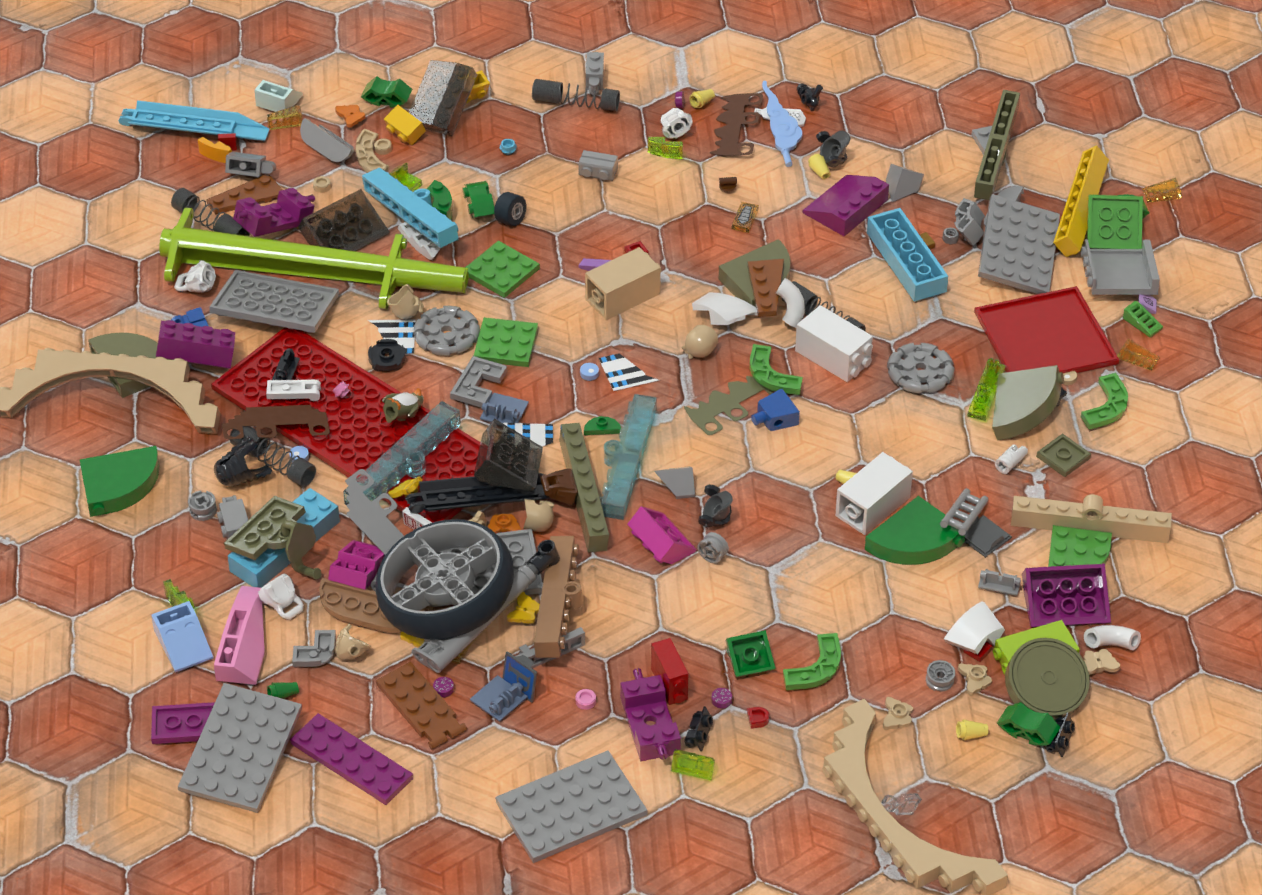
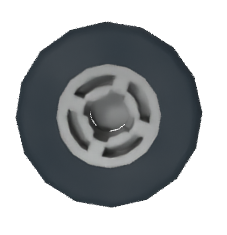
(510, 209)

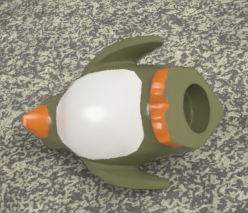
(402, 405)

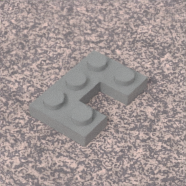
(467, 387)

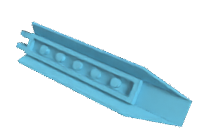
(193, 120)

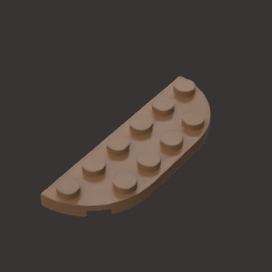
(355, 606)

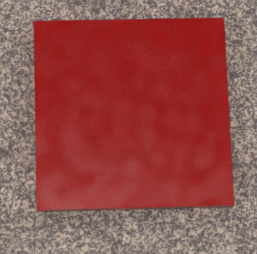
(1047, 332)

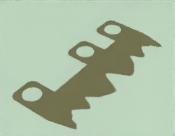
(724, 403)

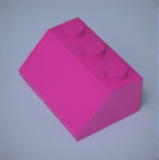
(660, 536)

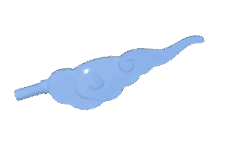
(782, 125)

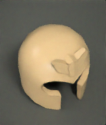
(405, 303)
(700, 341)
(538, 516)

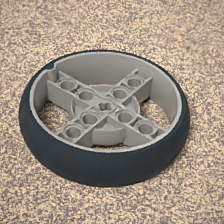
(444, 579)

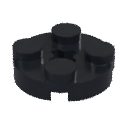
(377, 356)

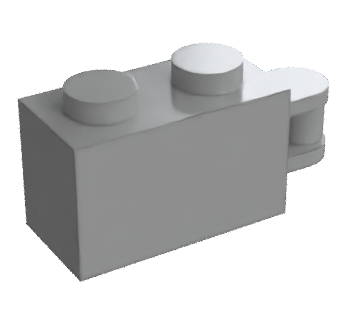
(594, 71)
(248, 164)
(232, 515)

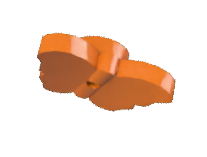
(350, 114)
(504, 523)

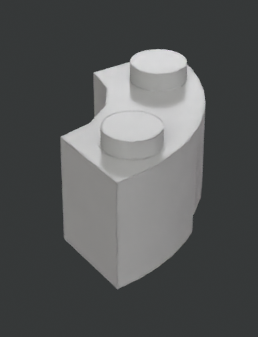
(969, 221)

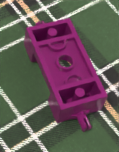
(278, 216)
(643, 702)

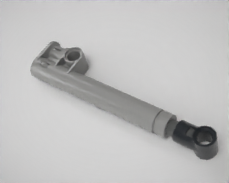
(439, 653)

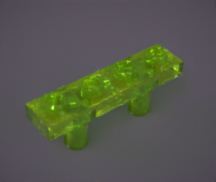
(986, 390)

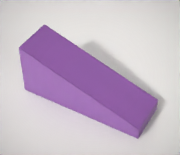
(589, 264)

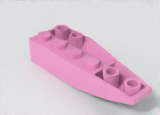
(242, 640)

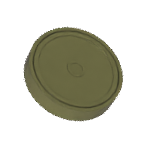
(1047, 677)

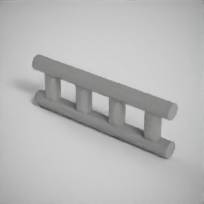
(968, 518)

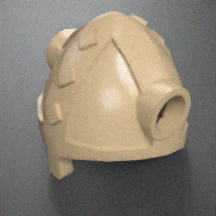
(349, 647)

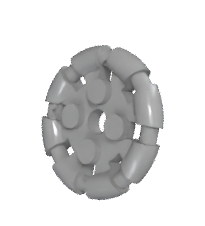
(461, 334)
(905, 372)

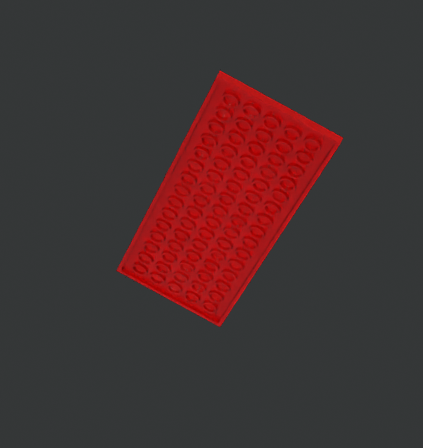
(355, 422)

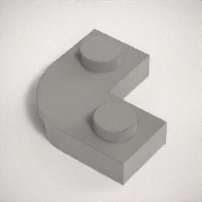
(319, 653)

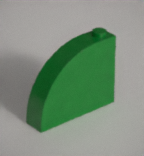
(119, 479)
(913, 536)

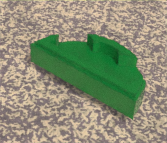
(601, 426)

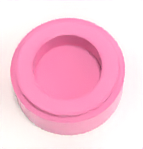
(585, 699)

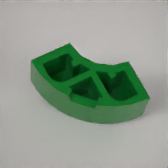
(386, 92)
(441, 198)
(479, 199)
(1028, 724)

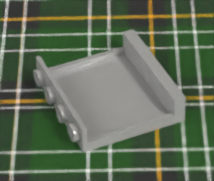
(1121, 270)

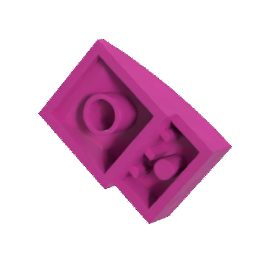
(356, 564)

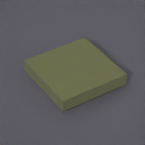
(1063, 455)

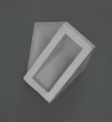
(902, 182)
(679, 481)

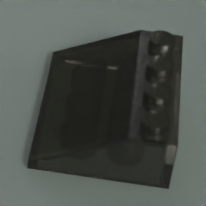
(443, 95)
(344, 224)
(507, 458)

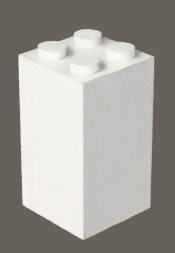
(834, 343)
(873, 493)

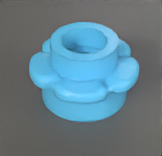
(508, 146)

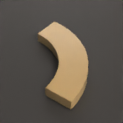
(365, 153)

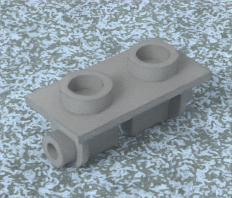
(1005, 584)

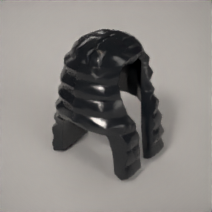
(233, 469)

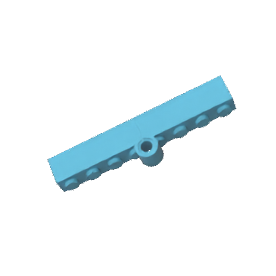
(411, 206)

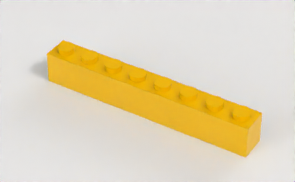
(1074, 217)

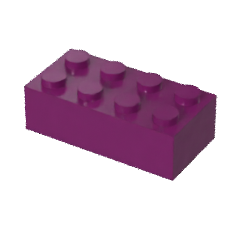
(196, 344)

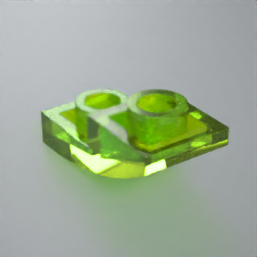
(658, 147)
(173, 594)

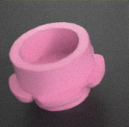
(341, 389)

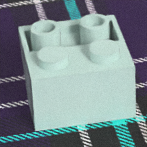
(275, 96)

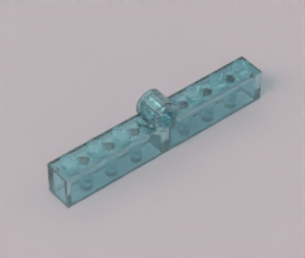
(409, 453)
(626, 456)

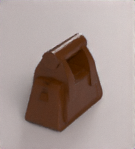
(560, 486)

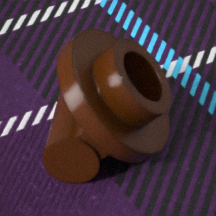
(728, 184)

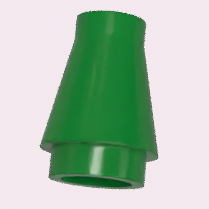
(282, 689)

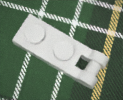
(293, 389)

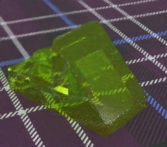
(405, 178)

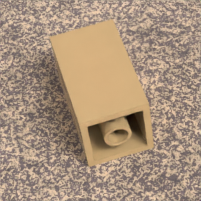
(622, 283)

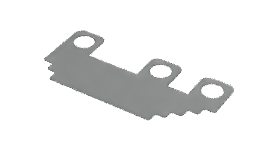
(370, 515)

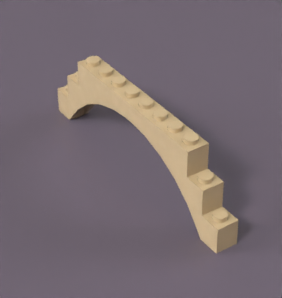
(60, 367)
(915, 857)

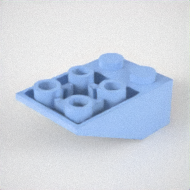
(181, 636)

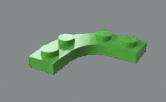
(767, 376)
(1113, 408)
(819, 672)

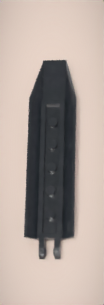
(467, 493)

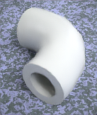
(794, 301)
(1112, 635)

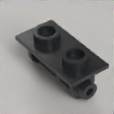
(286, 366)
(700, 727)
(1061, 740)

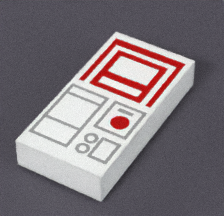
(414, 520)

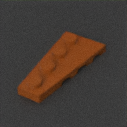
(260, 189)
(765, 281)

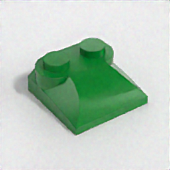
(750, 653)

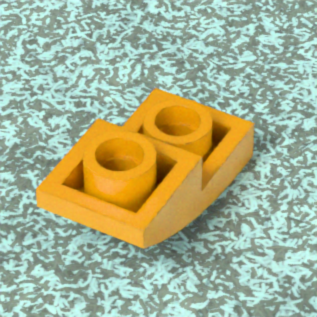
(213, 151)

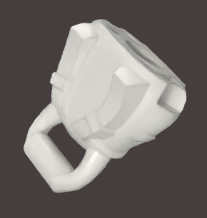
(676, 123)
(198, 278)
(280, 594)

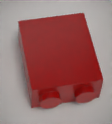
(668, 664)

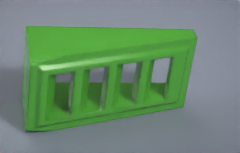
(1136, 310)

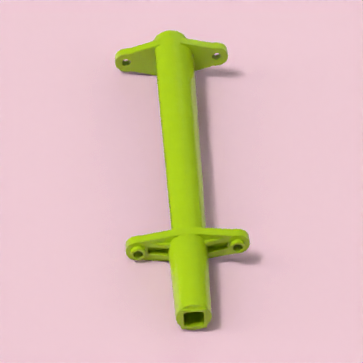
(266, 255)

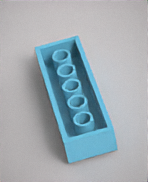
(907, 254)
(319, 513)

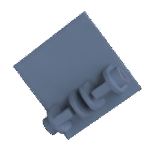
(503, 409)
(499, 697)

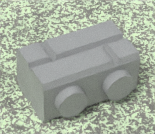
(598, 165)

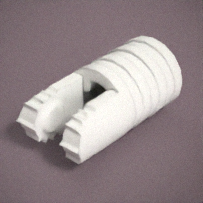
(1010, 458)

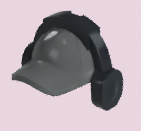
(833, 147)
(717, 508)

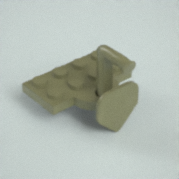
(276, 528)

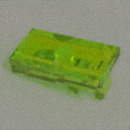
(692, 764)

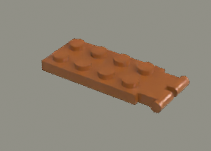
(420, 705)

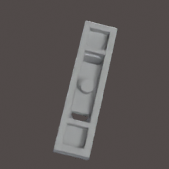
(573, 640)

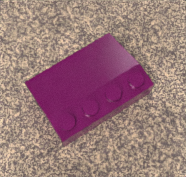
(848, 202)
(1067, 594)

